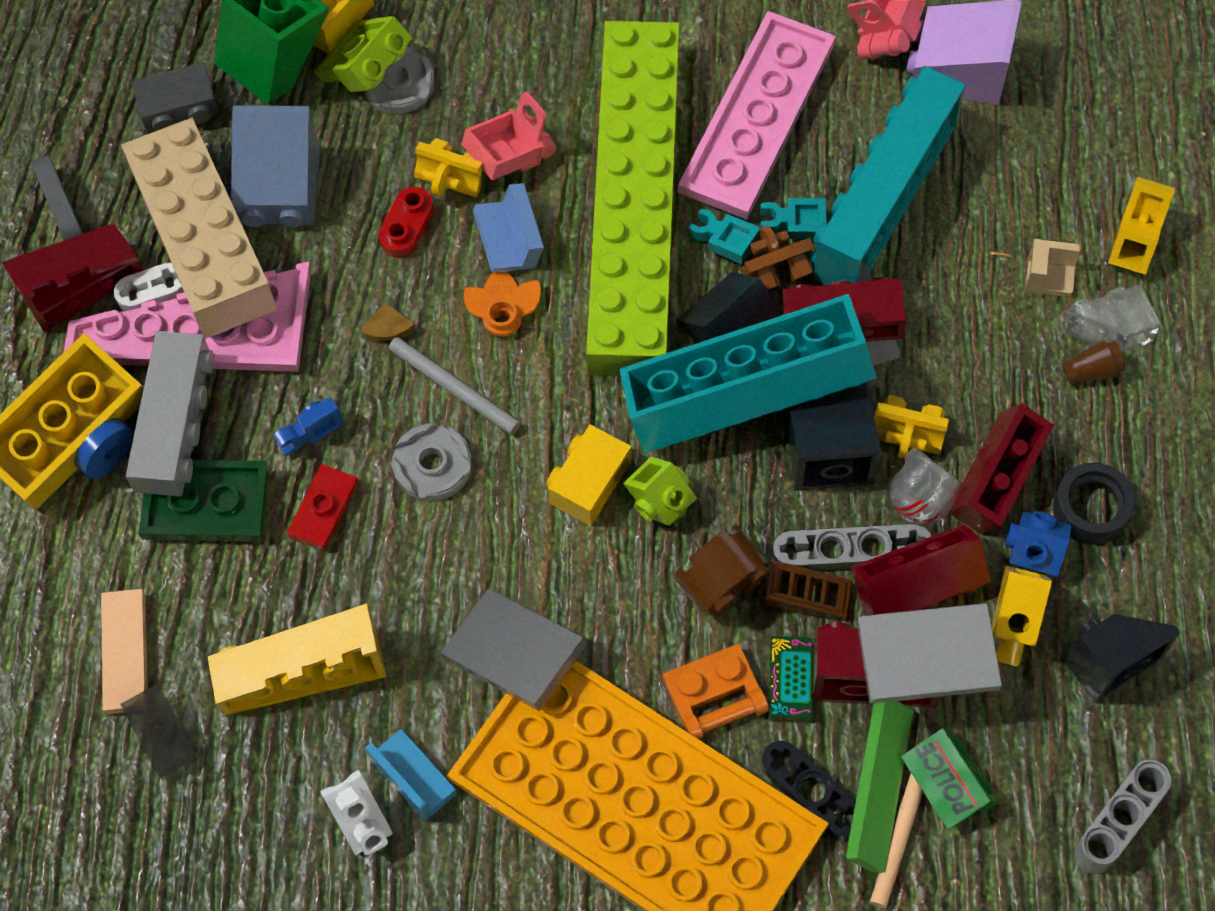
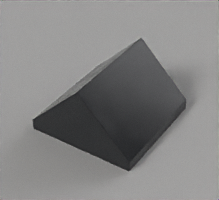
(729, 306)

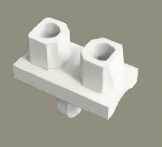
(358, 814)

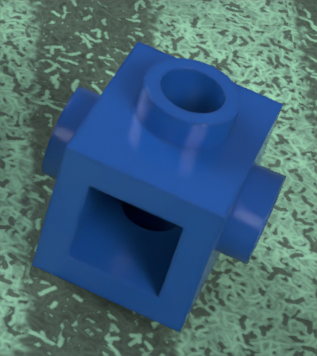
(1038, 543)

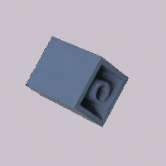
(274, 165)

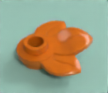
(502, 298)

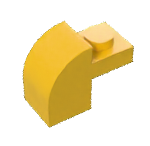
(1141, 225)

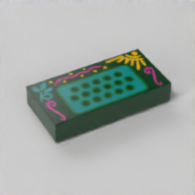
(790, 679)

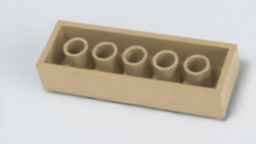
(199, 228)

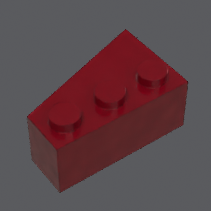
(72, 274)

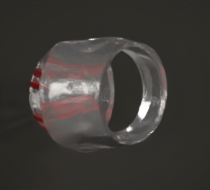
(923, 490)

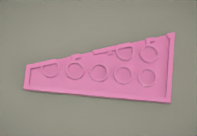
(260, 344)

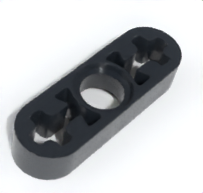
(782, 776)

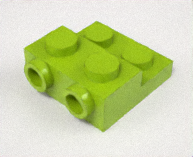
(365, 54)

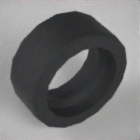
(1103, 476)

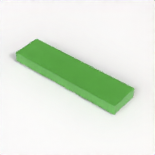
(879, 786)

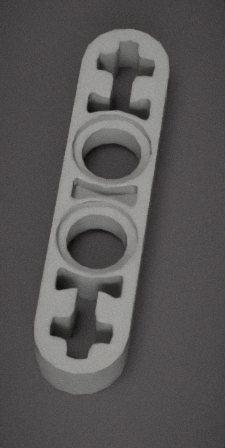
(848, 538)

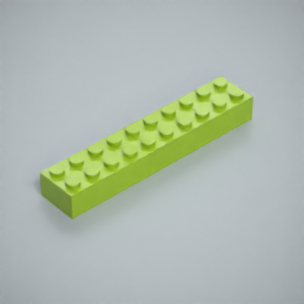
(633, 196)

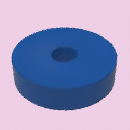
(104, 448)

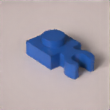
(313, 424)

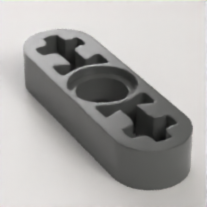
(56, 197)

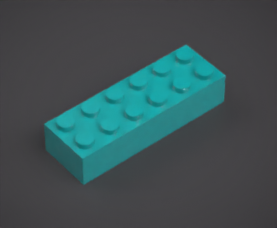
(888, 179)
(746, 373)

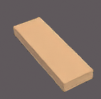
(123, 647)

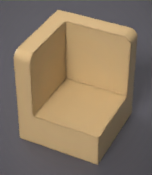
(1052, 267)

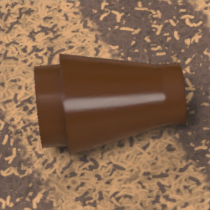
(1095, 363)

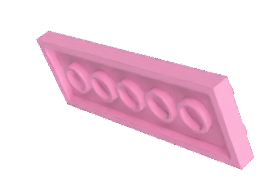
(756, 115)

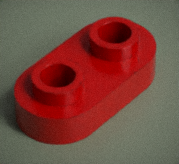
(408, 219)

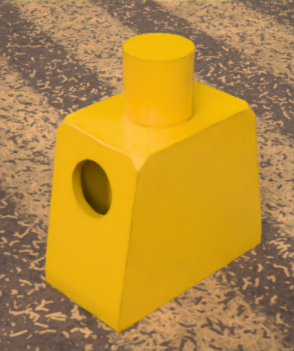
(1024, 594)

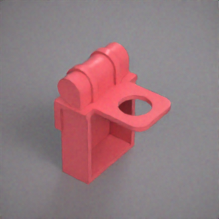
(886, 26)
(510, 140)

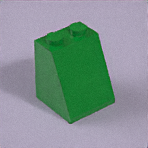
(267, 42)

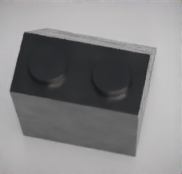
(833, 440)

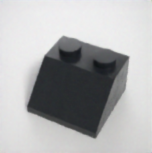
(1117, 651)

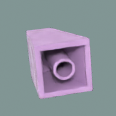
(968, 45)

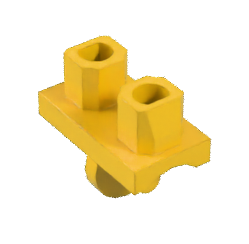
(447, 169)
(909, 427)

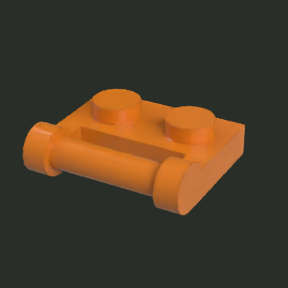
(712, 680)

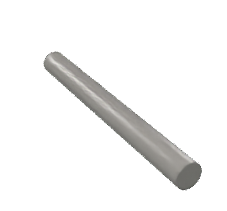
(454, 385)

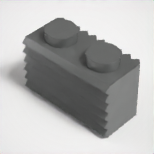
(175, 97)

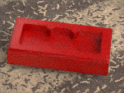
(322, 507)

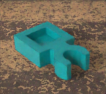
(799, 218)
(726, 238)

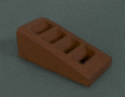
(790, 603)

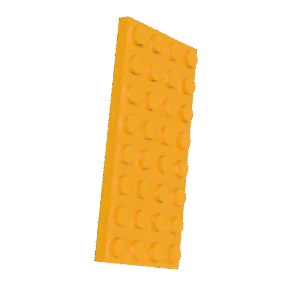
(637, 800)

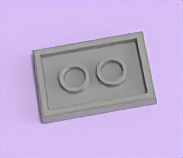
(928, 653)

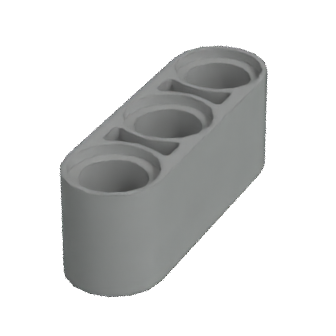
(1136, 802)

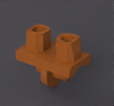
(794, 257)

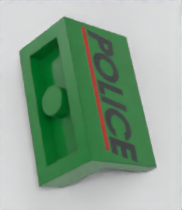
(949, 778)

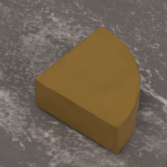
(387, 325)

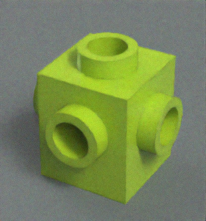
(660, 491)

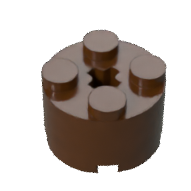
(722, 571)

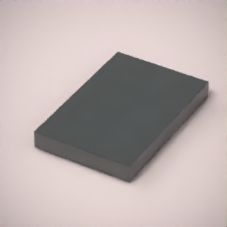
(513, 649)

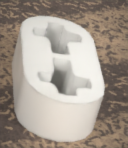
(149, 286)

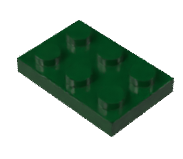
(217, 505)

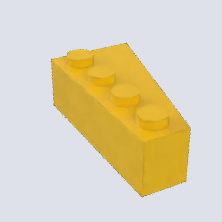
(298, 662)

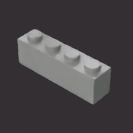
(169, 414)

